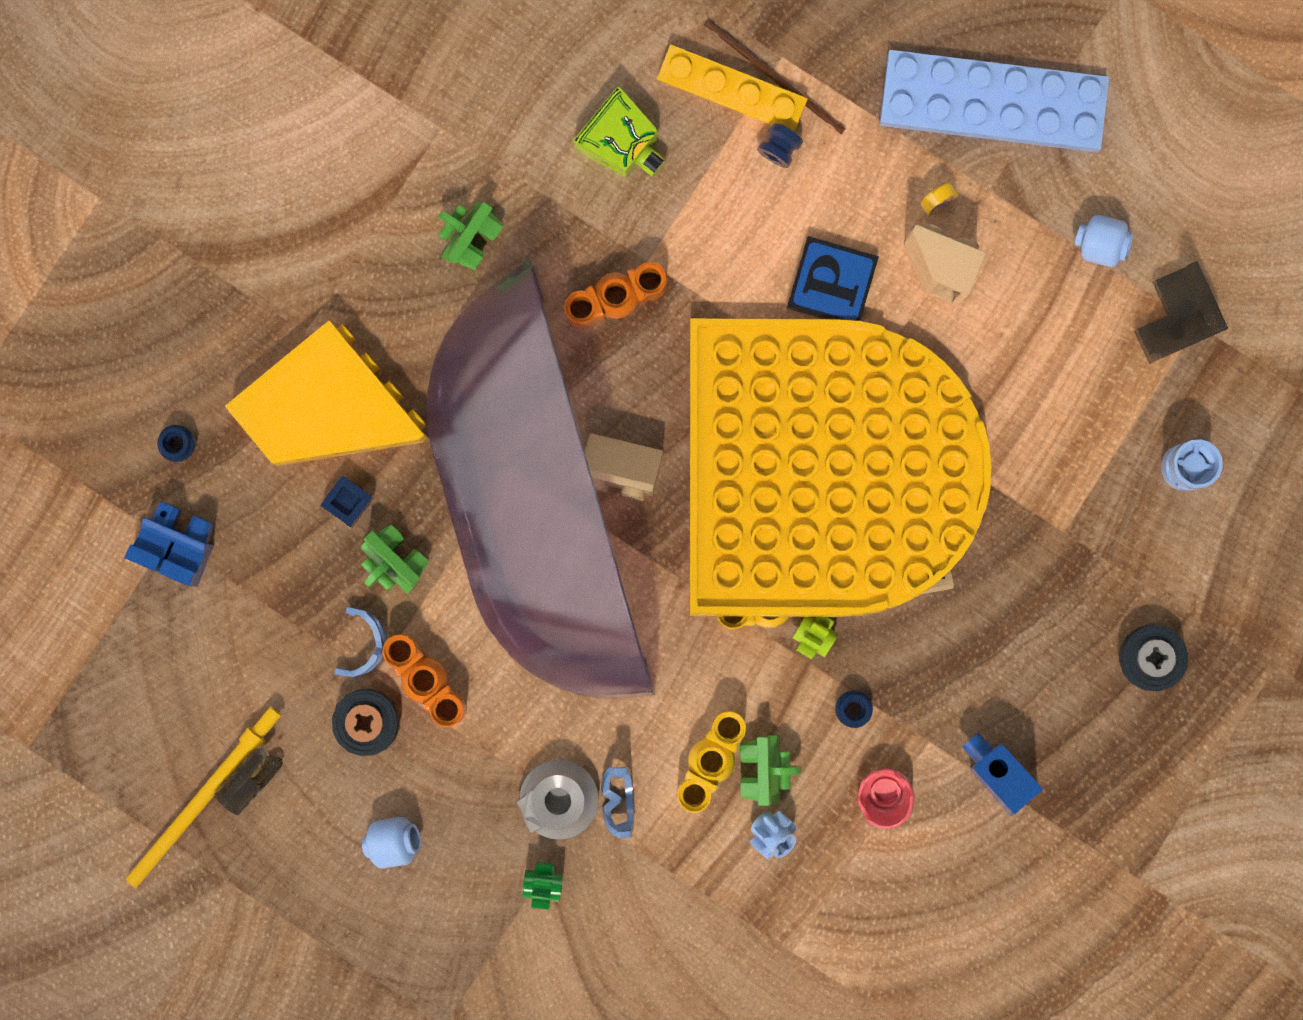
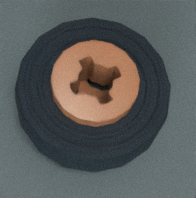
(376, 714)

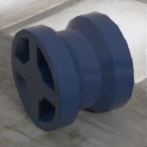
(780, 145)

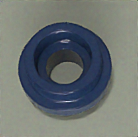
(165, 443)
(864, 715)

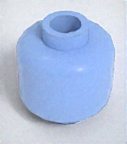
(1104, 241)
(391, 842)

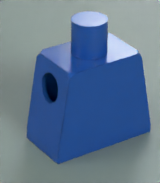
(1012, 789)

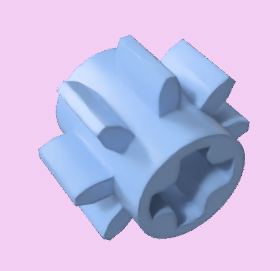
(773, 835)

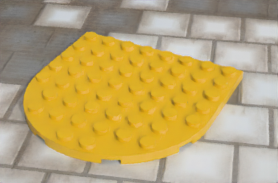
(826, 468)

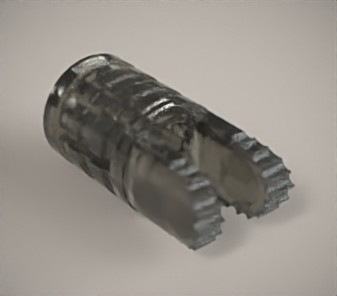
(248, 780)

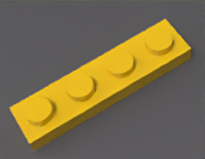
(731, 88)

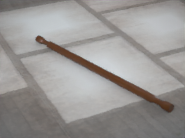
(774, 76)

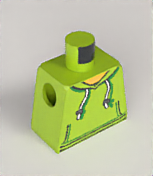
(620, 137)

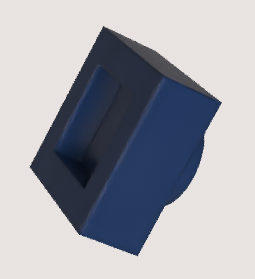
(347, 501)

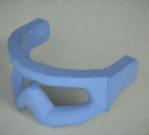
(380, 638)
(624, 829)

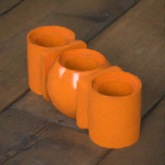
(629, 283)
(408, 671)

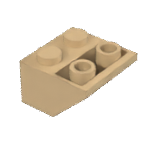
(943, 264)
(623, 466)

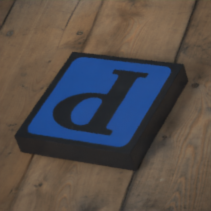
(832, 281)

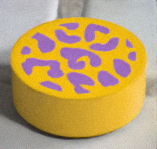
(939, 198)

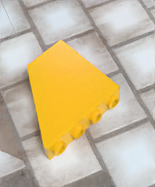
(324, 404)

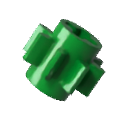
(542, 885)

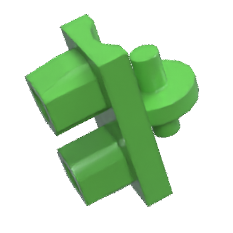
(478, 220)
(391, 567)
(773, 770)

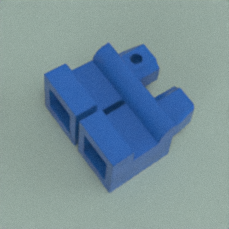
(170, 550)

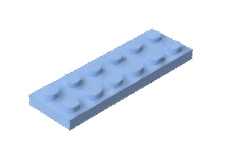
(994, 101)

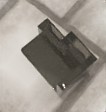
(1190, 314)

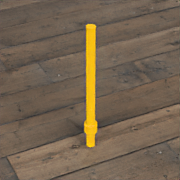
(249, 741)

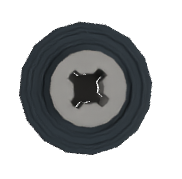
(1139, 659)

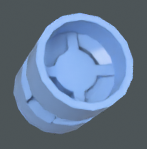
(1191, 465)

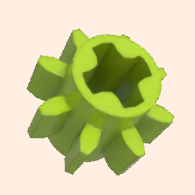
(815, 636)

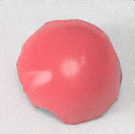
(886, 798)

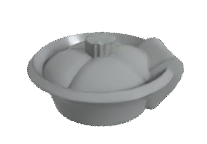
(558, 799)

